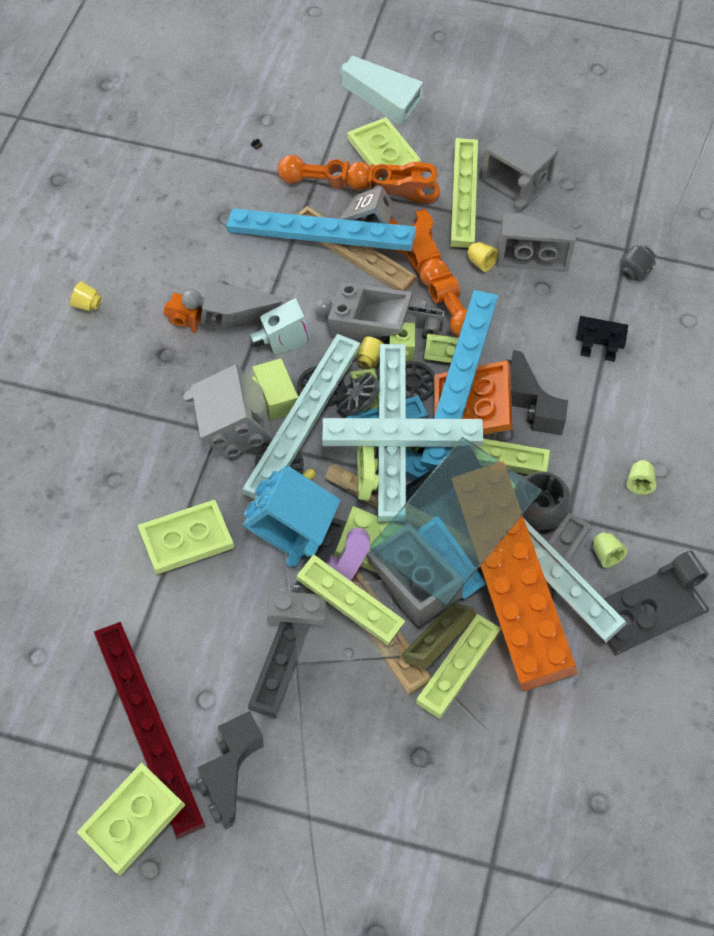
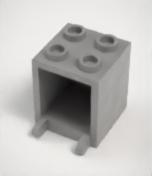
(519, 165)
(230, 411)

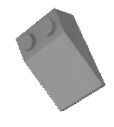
(533, 244)
(410, 596)

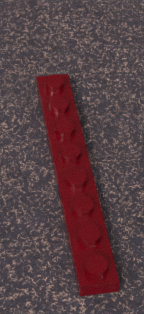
(147, 724)

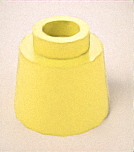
(482, 255)
(85, 297)
(369, 353)

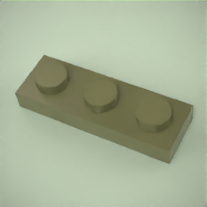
(439, 635)

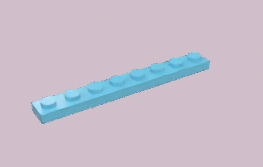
(322, 229)
(463, 367)

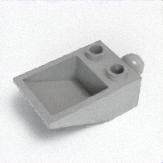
(230, 305)
(365, 311)

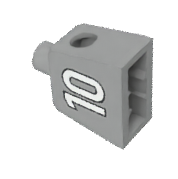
(370, 207)

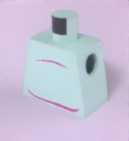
(283, 329)

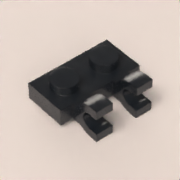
(603, 333)

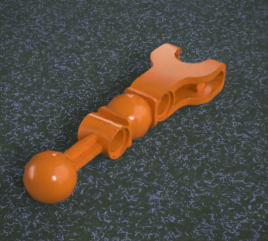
(359, 176)
(434, 271)

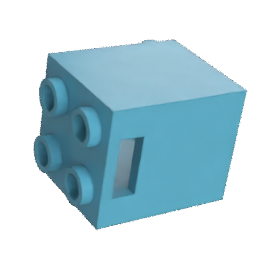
(291, 513)

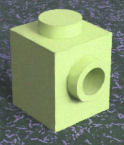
(406, 337)

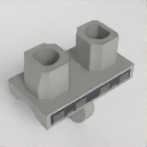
(425, 318)

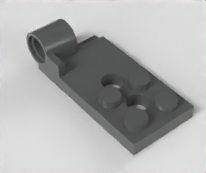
(668, 592)

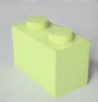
(276, 387)

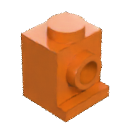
(180, 315)

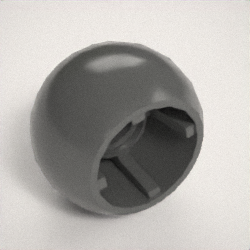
(542, 512)

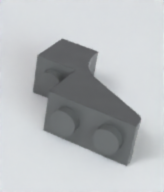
(545, 410)
(220, 776)

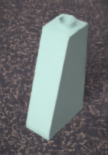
(382, 88)

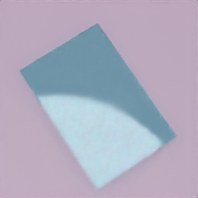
(454, 520)

